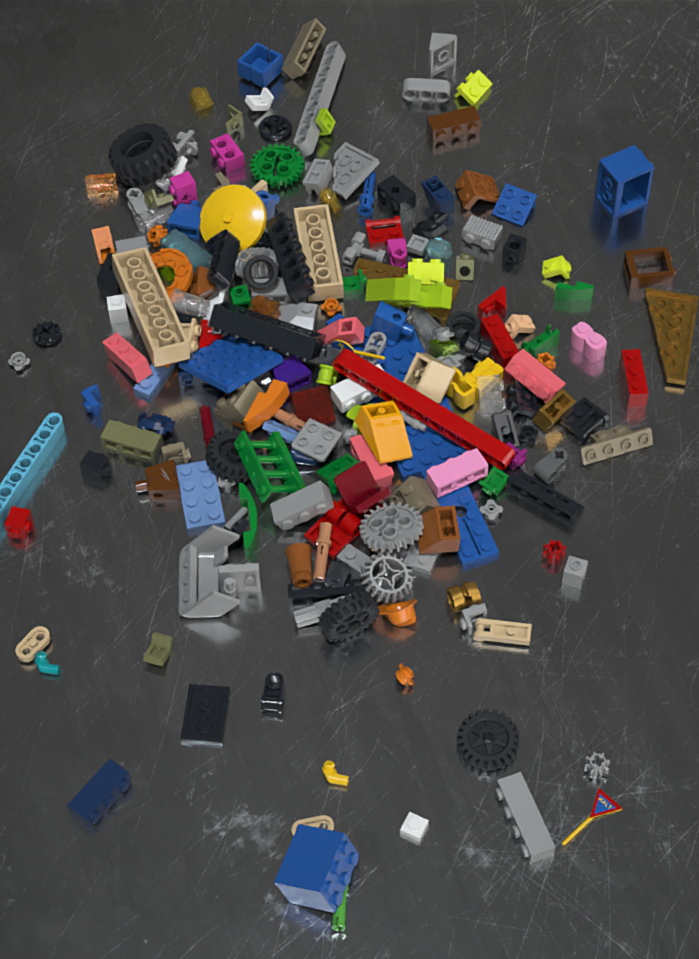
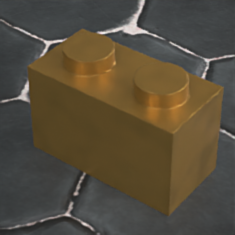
(553, 410)

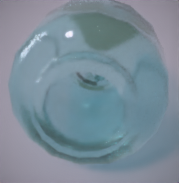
(439, 249)

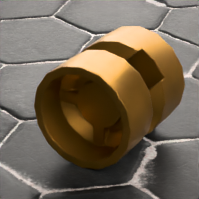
(463, 596)

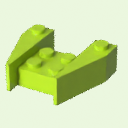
(409, 292)

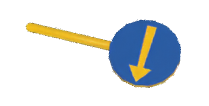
(340, 344)

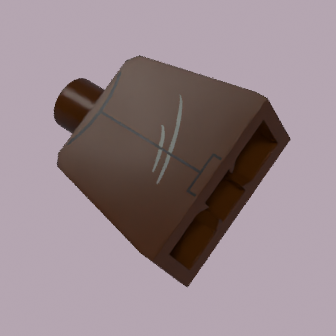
(160, 482)

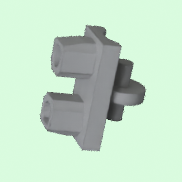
(186, 145)

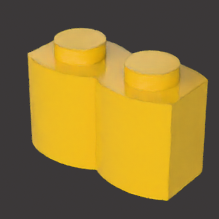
(461, 390)

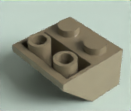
(237, 403)
(416, 493)

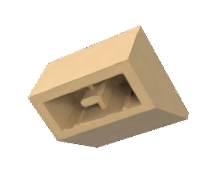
(429, 376)

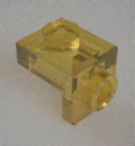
(200, 98)

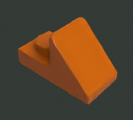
(103, 242)

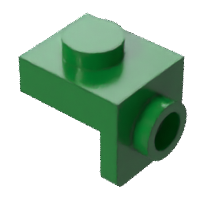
(494, 482)

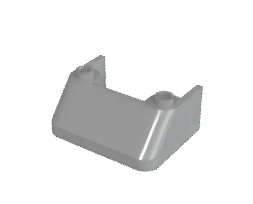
(199, 574)

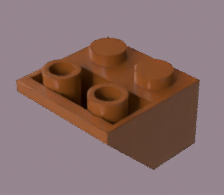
(439, 531)

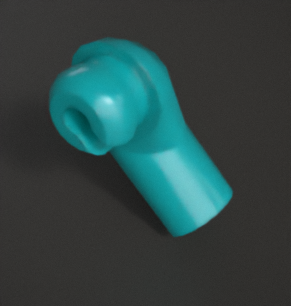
(43, 664)

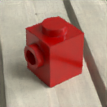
(18, 522)

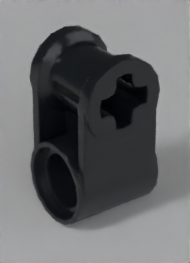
(272, 696)

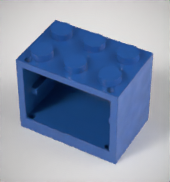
(624, 181)
(317, 868)

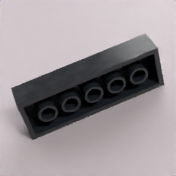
(267, 331)

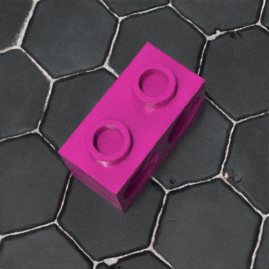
(226, 153)

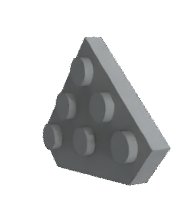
(351, 169)

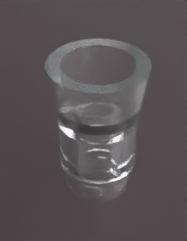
(153, 217)
(189, 303)

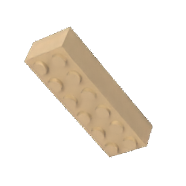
(320, 249)

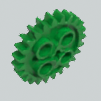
(288, 169)

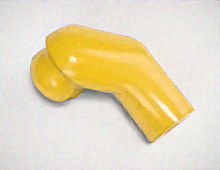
(332, 776)

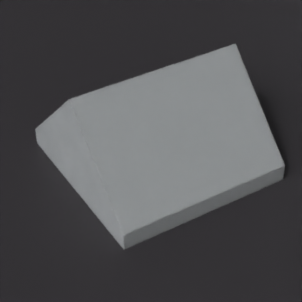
(442, 51)

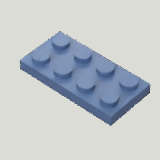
(199, 496)

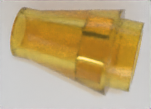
(329, 197)

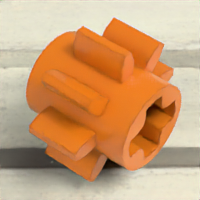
(155, 234)
(547, 360)

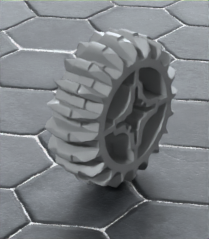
(259, 269)
(391, 568)

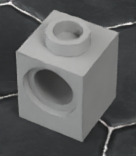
(575, 572)

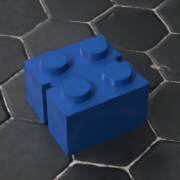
(256, 67)

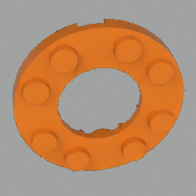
(179, 263)

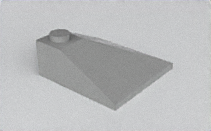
(299, 314)

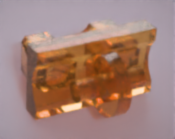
(101, 183)
(265, 306)

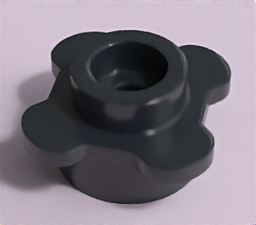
(528, 430)

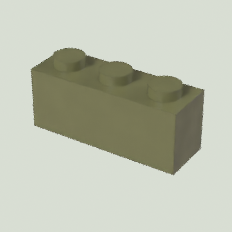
(131, 440)

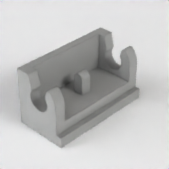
(318, 176)

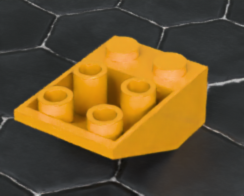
(384, 431)

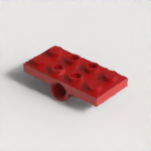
(344, 527)

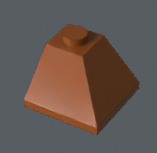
(201, 285)

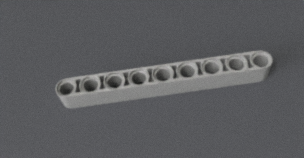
(319, 98)

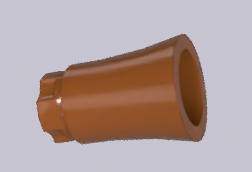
(299, 563)

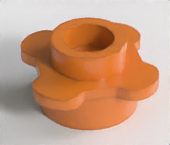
(331, 306)
(404, 675)

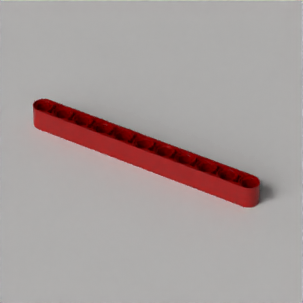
(423, 408)

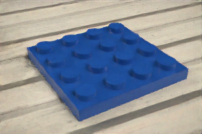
(230, 362)

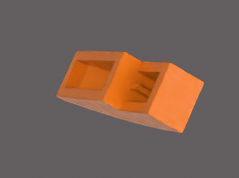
(266, 405)

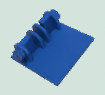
(514, 204)

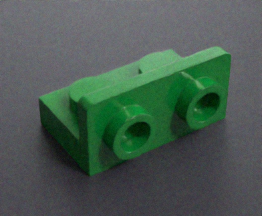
(335, 468)

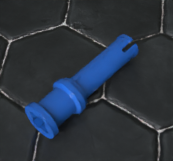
(366, 199)

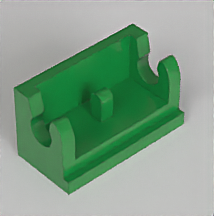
(542, 343)

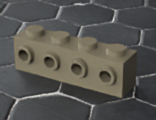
(303, 49)

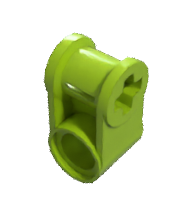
(328, 375)

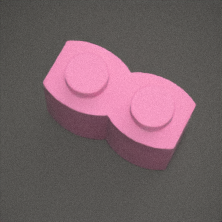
(589, 342)

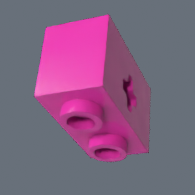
(182, 189)

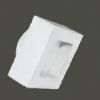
(414, 826)

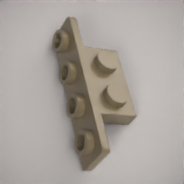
(614, 442)

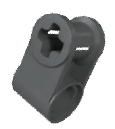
(551, 465)

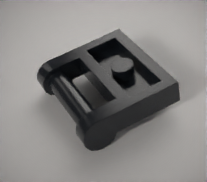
(580, 414)

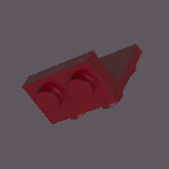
(359, 488)

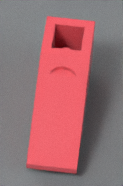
(345, 329)

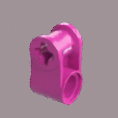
(397, 252)

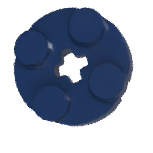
(157, 422)

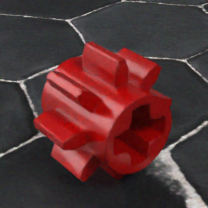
(554, 552)

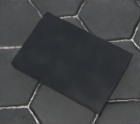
(205, 714)

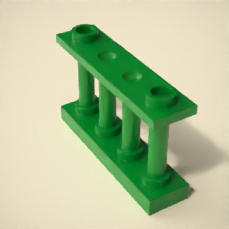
(278, 455)

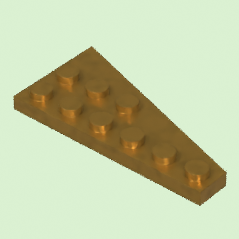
(379, 270)
(673, 325)

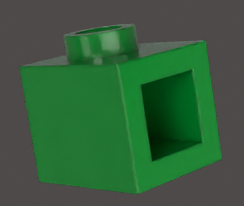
(240, 296)

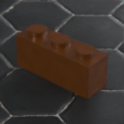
(453, 124)

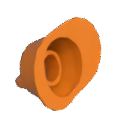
(400, 613)

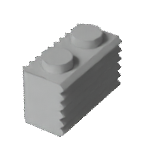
(482, 232)

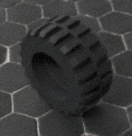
(142, 155)

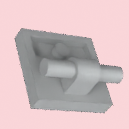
(239, 578)

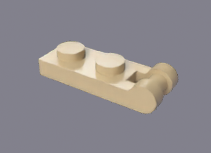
(502, 631)

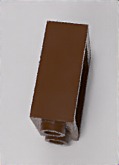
(651, 279)

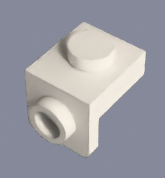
(260, 102)

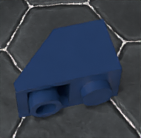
(438, 195)

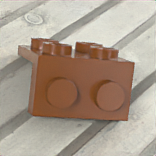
(476, 186)

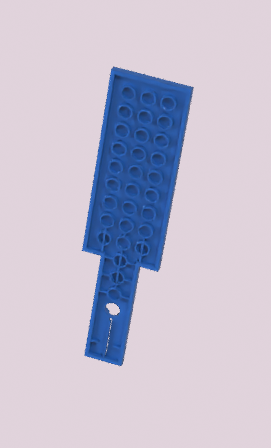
(433, 449)

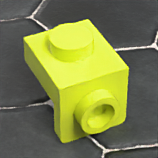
(556, 266)

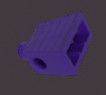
(292, 372)

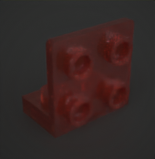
(313, 404)

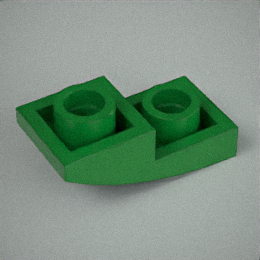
(579, 292)

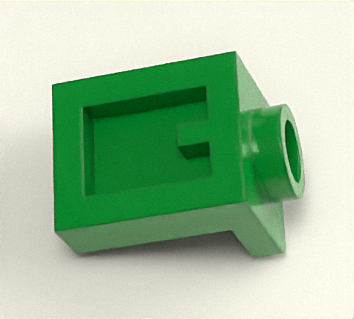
(354, 284)

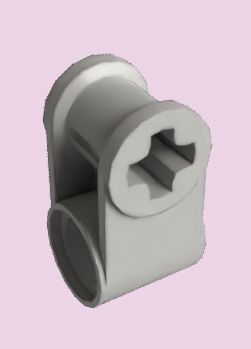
(136, 201)

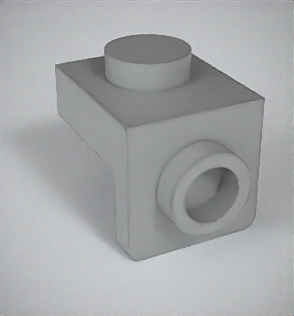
(469, 616)

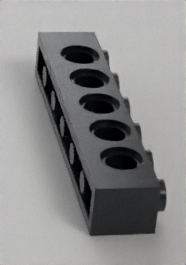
(290, 257)

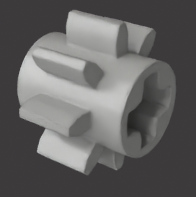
(596, 765)

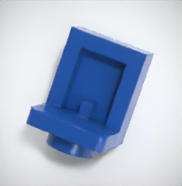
(89, 398)

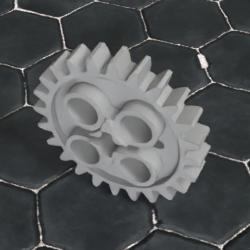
(391, 527)

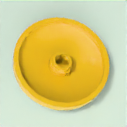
(237, 211)

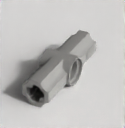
(311, 614)

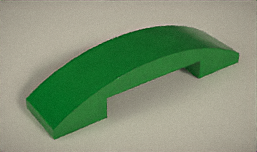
(250, 537)

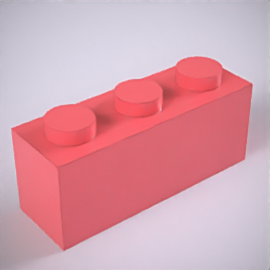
(127, 357)
(534, 376)
(362, 452)

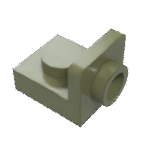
(154, 200)

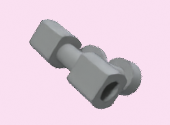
(358, 249)

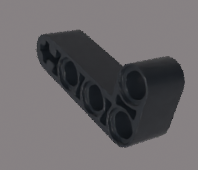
(224, 252)

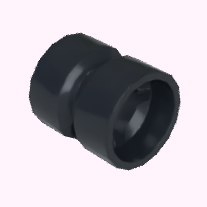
(477, 347)

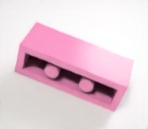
(456, 472)

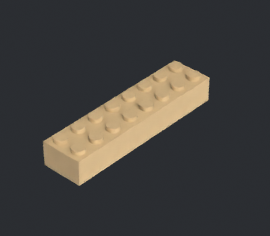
(150, 307)

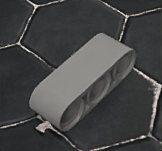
(426, 90)

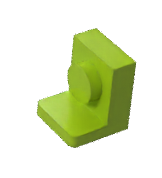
(325, 122)

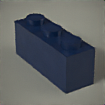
(99, 793)

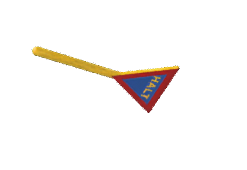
(602, 805)

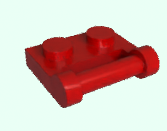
(379, 237)

